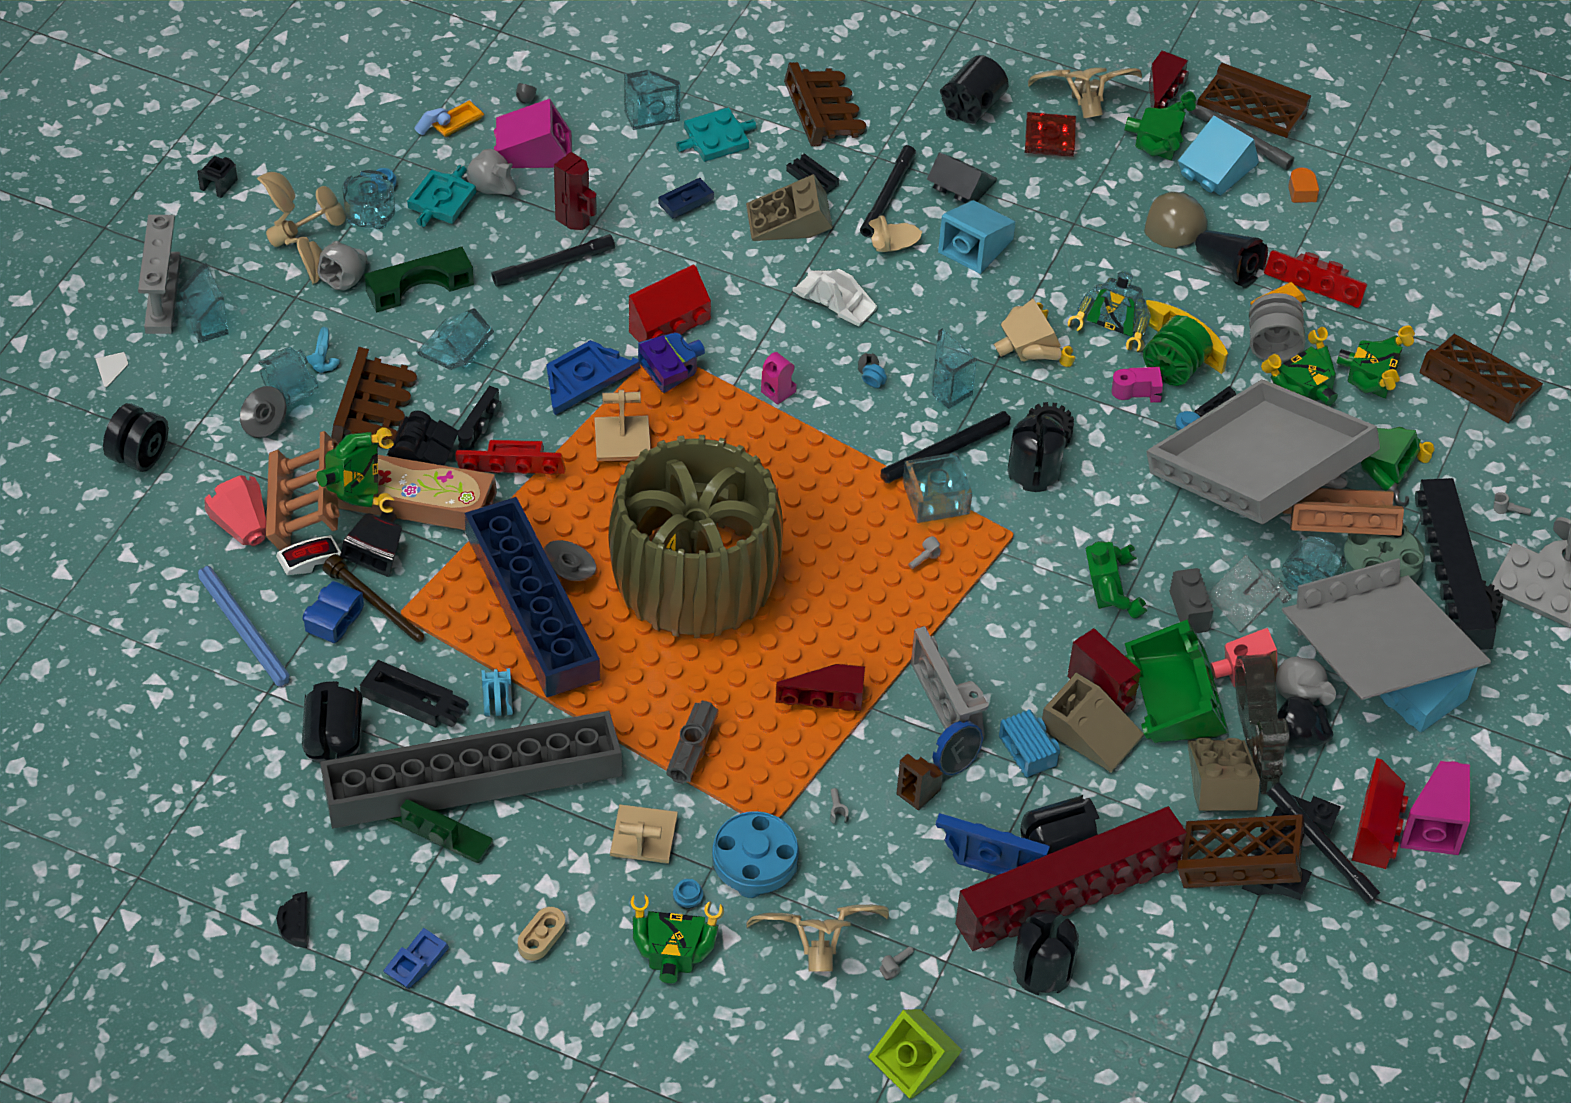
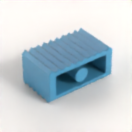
(1029, 743)

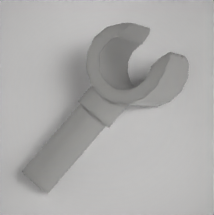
(1502, 505)
(932, 550)
(837, 808)
(890, 964)

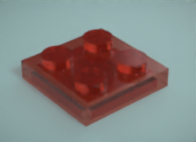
(1050, 134)

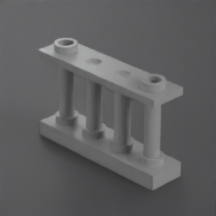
(159, 274)

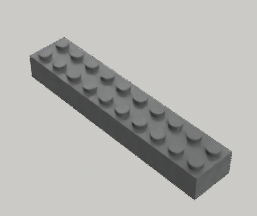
(472, 768)

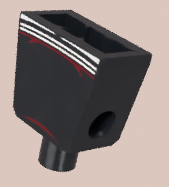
(373, 542)

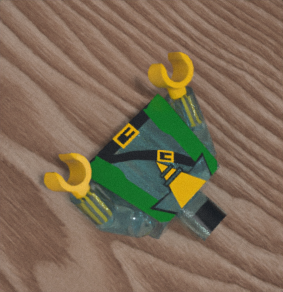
(1116, 307)

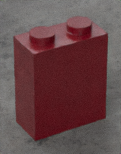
(1106, 667)

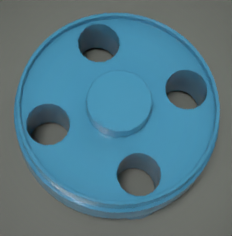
(755, 851)

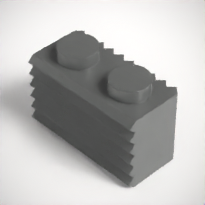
(1191, 599)

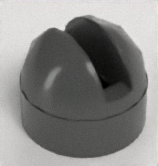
(525, 93)
(872, 358)

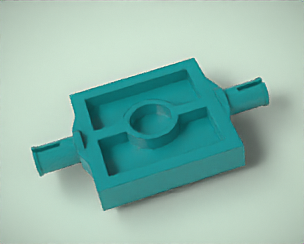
(716, 134)
(441, 196)

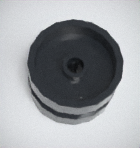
(135, 437)

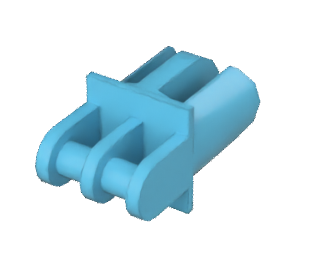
(497, 686)

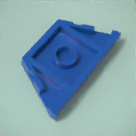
(585, 373)
(987, 848)

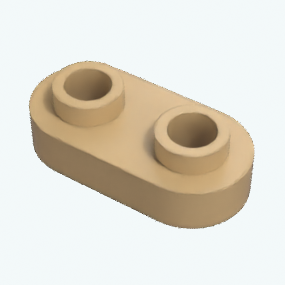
(539, 935)

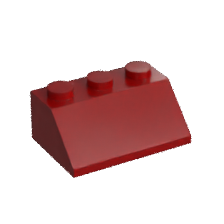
(669, 306)
(1380, 817)

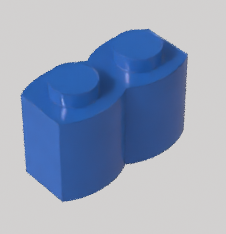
(333, 611)

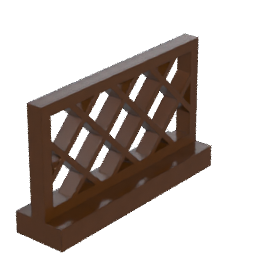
(1256, 90)
(1475, 386)
(1240, 868)

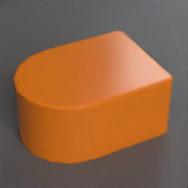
(1303, 186)

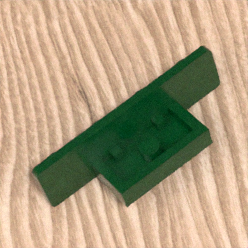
(443, 831)

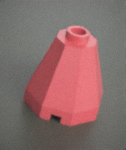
(239, 509)

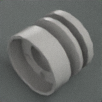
(1276, 326)

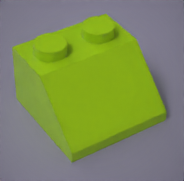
(914, 1052)

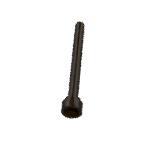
(337, 568)

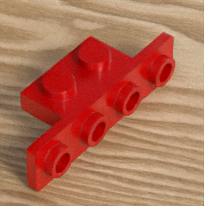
(1317, 276)
(512, 457)

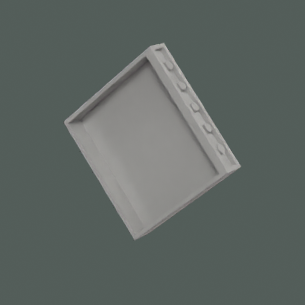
(1263, 450)

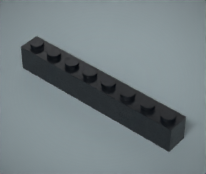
(1455, 560)

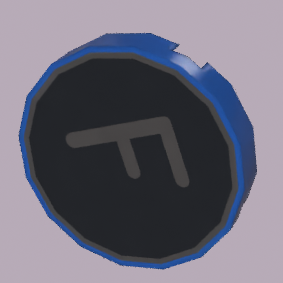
(957, 747)

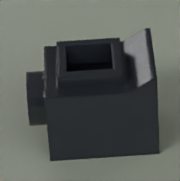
(220, 171)

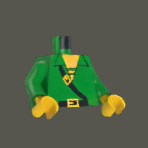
(1376, 362)
(1307, 373)
(353, 469)
(674, 940)

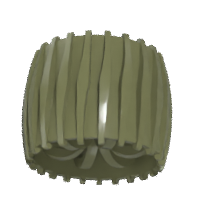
(686, 492)

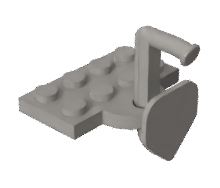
(1542, 579)

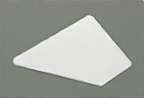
(111, 366)

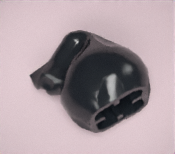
(1306, 722)

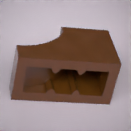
(918, 781)

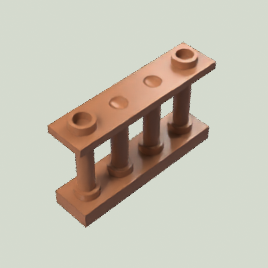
(280, 491)
(1347, 512)

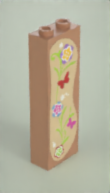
(429, 492)

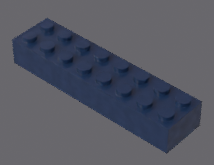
(532, 597)

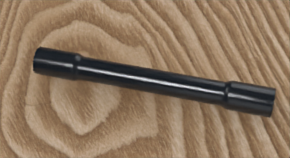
(901, 165)
(515, 272)
(1356, 879)

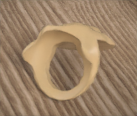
(893, 236)

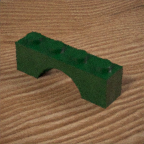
(447, 269)

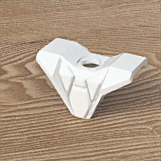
(828, 287)

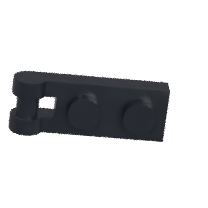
(479, 419)

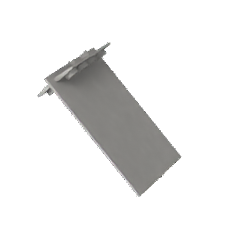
(1381, 630)

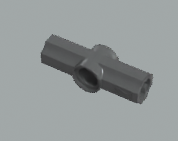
(692, 742)

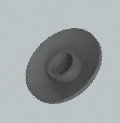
(263, 411)
(570, 560)

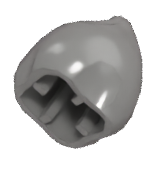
(491, 173)
(341, 265)
(1304, 679)

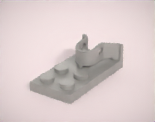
(949, 700)

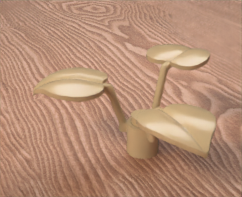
(1090, 101)
(285, 231)
(821, 952)

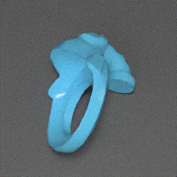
(317, 359)

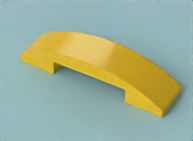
(1163, 312)

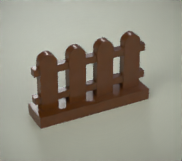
(810, 107)
(368, 390)

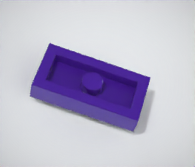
(663, 360)

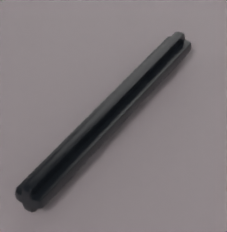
(949, 444)

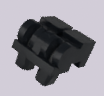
(423, 439)

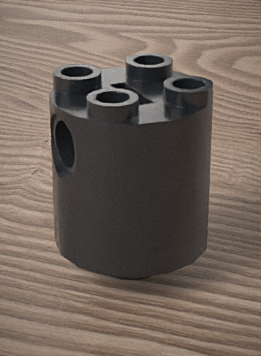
(974, 89)

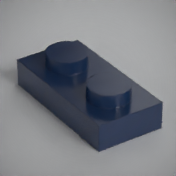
(686, 198)

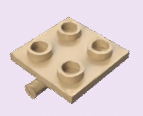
(623, 435)
(643, 834)

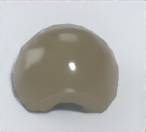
(1175, 220)

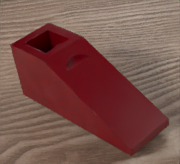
(1165, 78)
(829, 687)

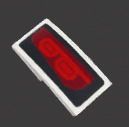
(306, 554)

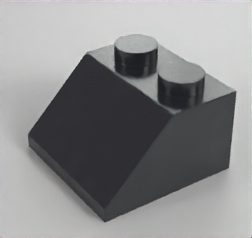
(959, 177)

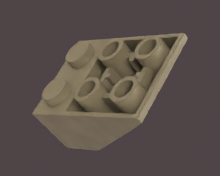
(790, 212)
(1091, 723)
(1223, 775)

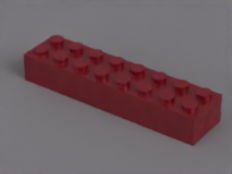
(1071, 877)

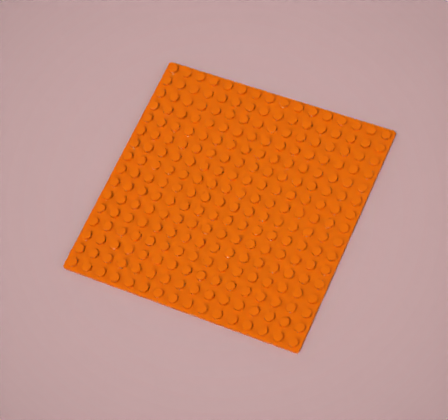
(835, 600)

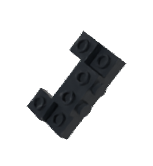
(1324, 815)

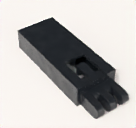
(406, 692)

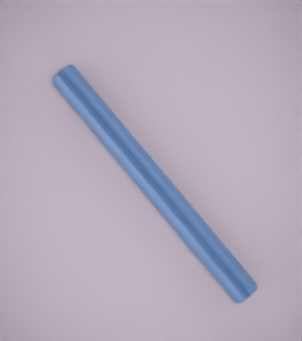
(244, 626)

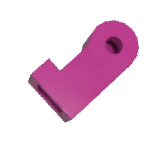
(778, 375)
(1137, 383)

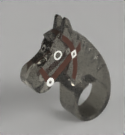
(1257, 707)

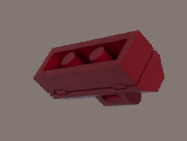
(572, 194)

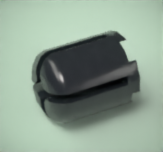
(1027, 455)
(332, 722)
(1061, 823)
(1045, 952)

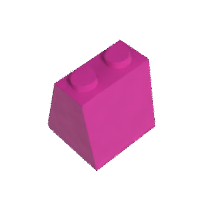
(533, 136)
(1441, 811)

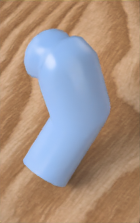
(437, 115)

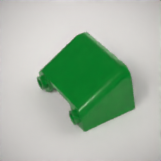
(1177, 685)

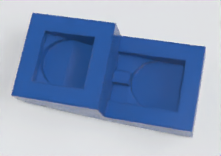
(414, 962)

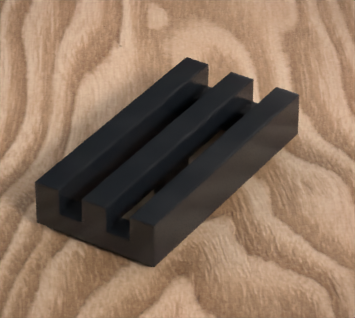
(811, 167)

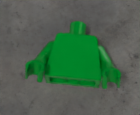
(1161, 128)
(1106, 577)

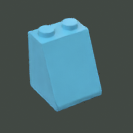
(1218, 157)
(974, 235)
(1430, 701)

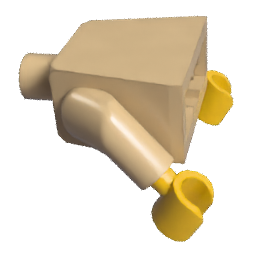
(1032, 336)

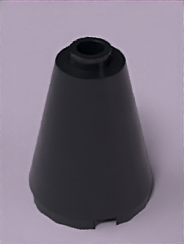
(1233, 255)

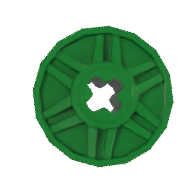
(1178, 349)

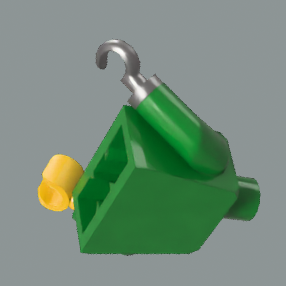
(1394, 458)

